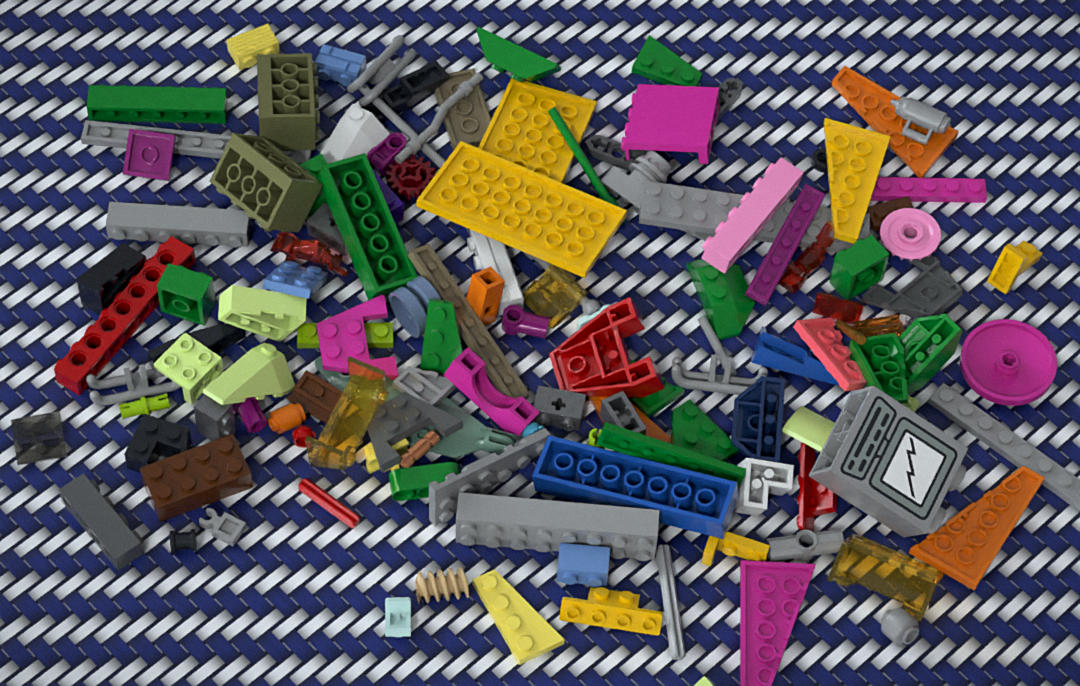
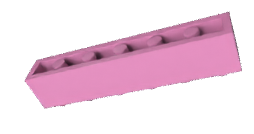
(752, 215)

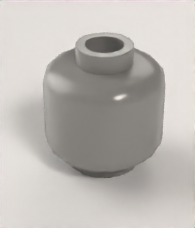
(899, 626)

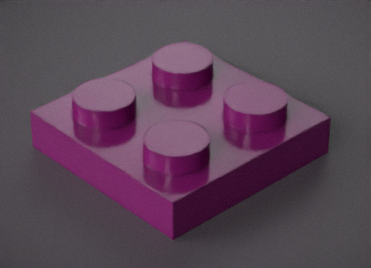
(149, 155)

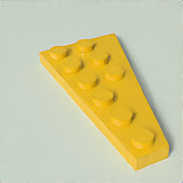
(853, 168)

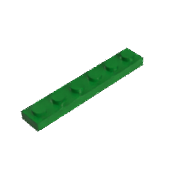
(659, 451)

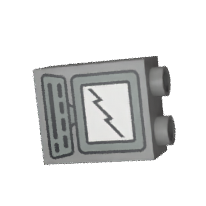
(890, 463)

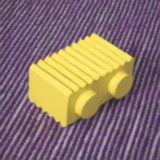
(247, 45)

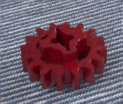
(410, 177)

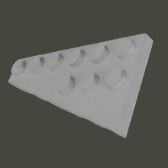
(482, 476)

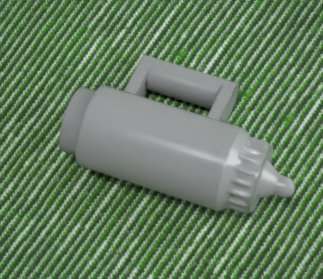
(921, 115)

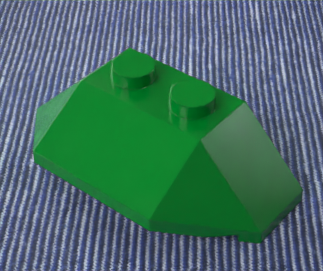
(514, 59)
(722, 297)
(927, 347)

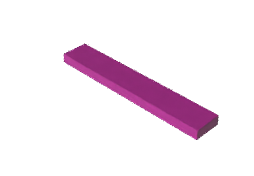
(785, 244)

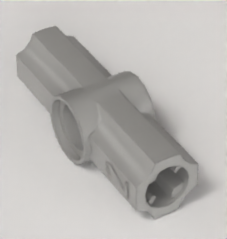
(790, 546)

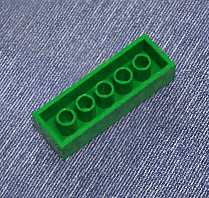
(366, 225)

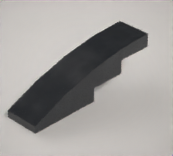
(410, 90)
(214, 338)

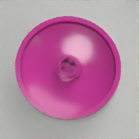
(1008, 362)

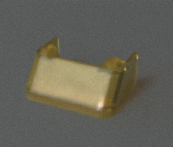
(349, 418)
(886, 573)

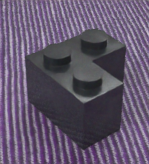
(155, 439)

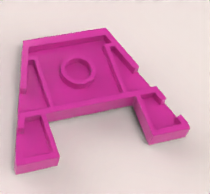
(345, 337)

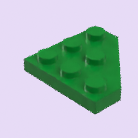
(699, 433)

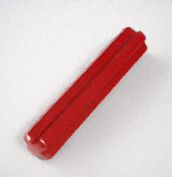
(329, 503)

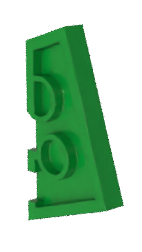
(441, 336)

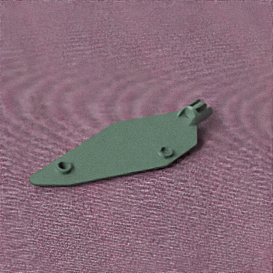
(469, 439)

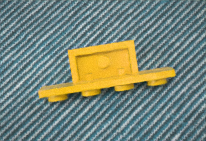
(611, 610)

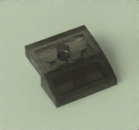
(38, 438)

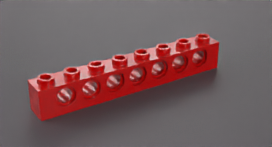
(122, 326)

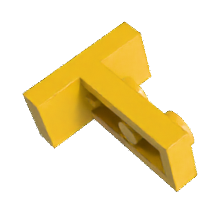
(1013, 263)
(735, 546)

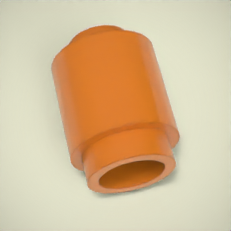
(286, 418)

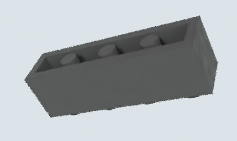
(101, 521)

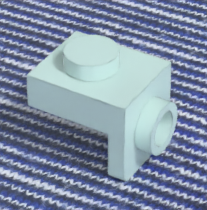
(397, 617)

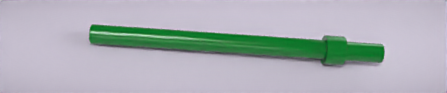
(580, 156)

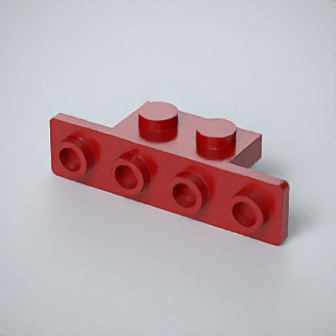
(813, 497)

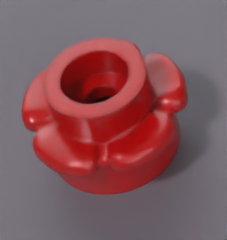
(300, 434)

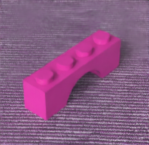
(470, 377)

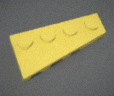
(518, 622)

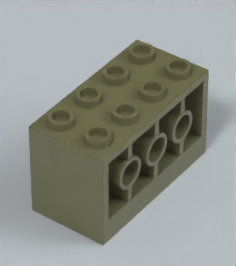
(288, 100)
(265, 183)

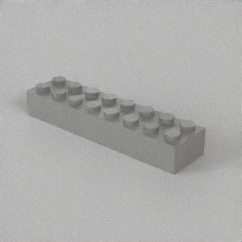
(547, 523)

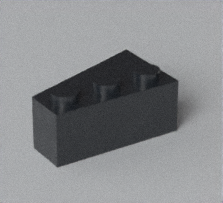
(109, 277)

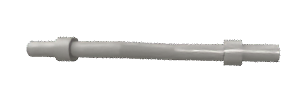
(414, 145)

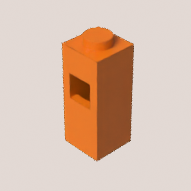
(485, 294)

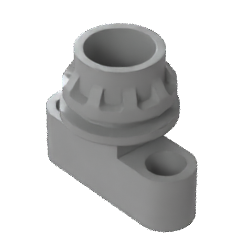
(647, 167)

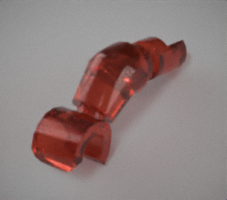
(307, 250)
(808, 261)

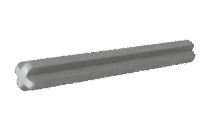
(670, 602)

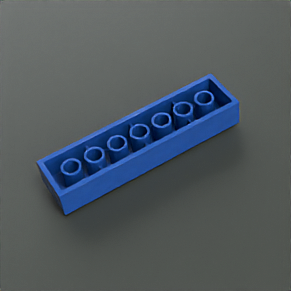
(617, 479)

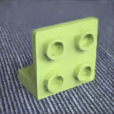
(190, 366)

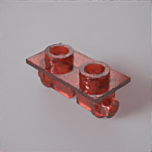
(837, 308)

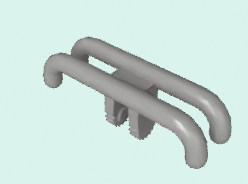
(382, 71)
(712, 381)
(136, 383)

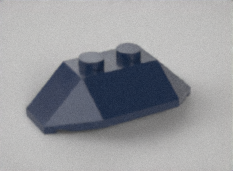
(759, 419)

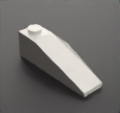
(354, 135)

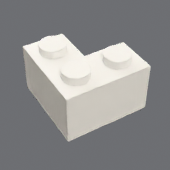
(760, 480)

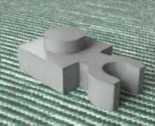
(225, 528)

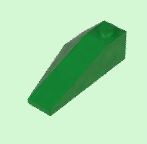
(882, 364)

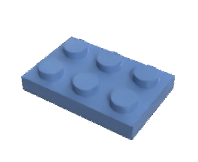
(295, 280)

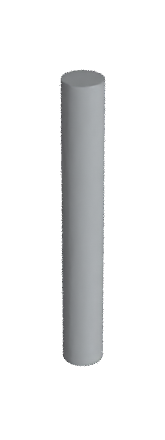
(715, 343)

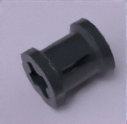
(183, 541)

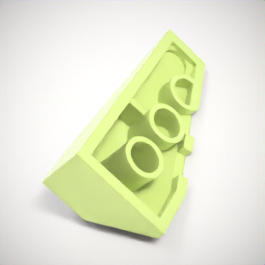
(255, 374)

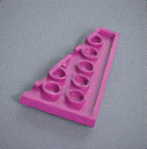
(768, 610)

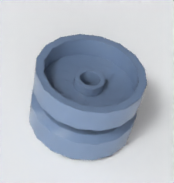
(411, 305)

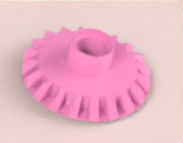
(911, 223)

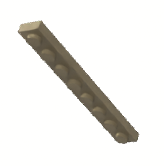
(470, 326)

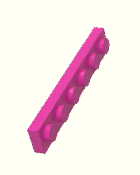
(930, 189)

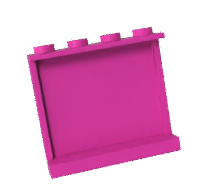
(672, 120)

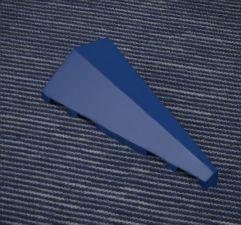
(788, 357)

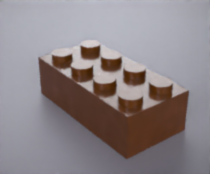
(196, 477)

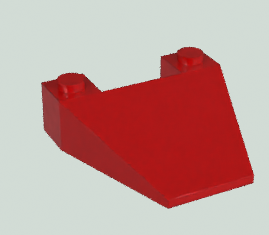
(597, 359)

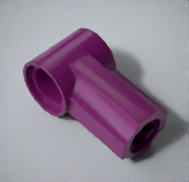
(526, 322)
(251, 414)

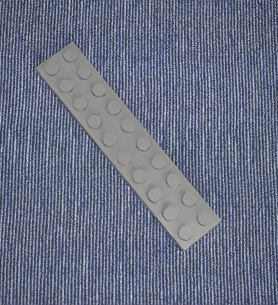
(705, 209)

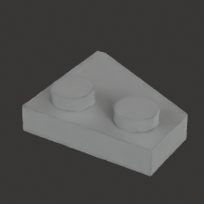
(424, 385)

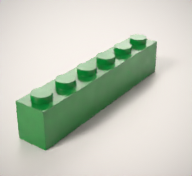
(157, 104)

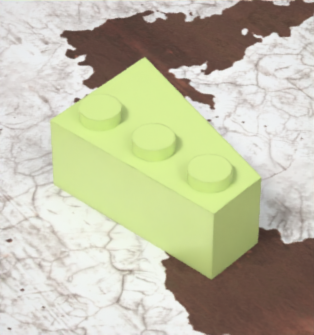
(262, 311)

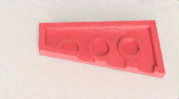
(827, 346)

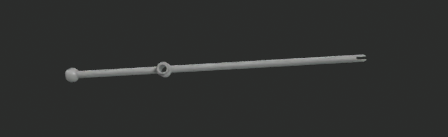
(589, 305)

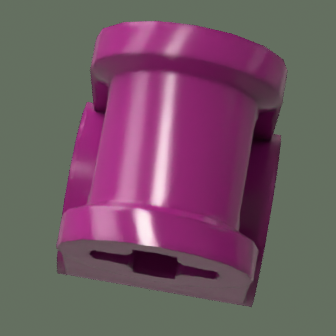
(384, 153)

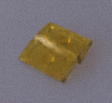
(554, 295)

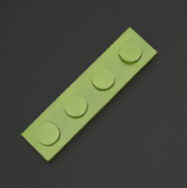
(377, 335)

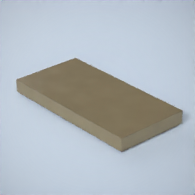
(469, 116)

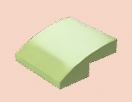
(809, 428)

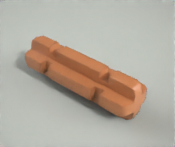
(419, 449)

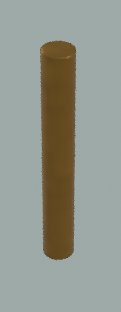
(850, 332)

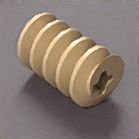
(441, 585)

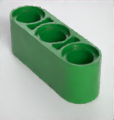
(414, 481)

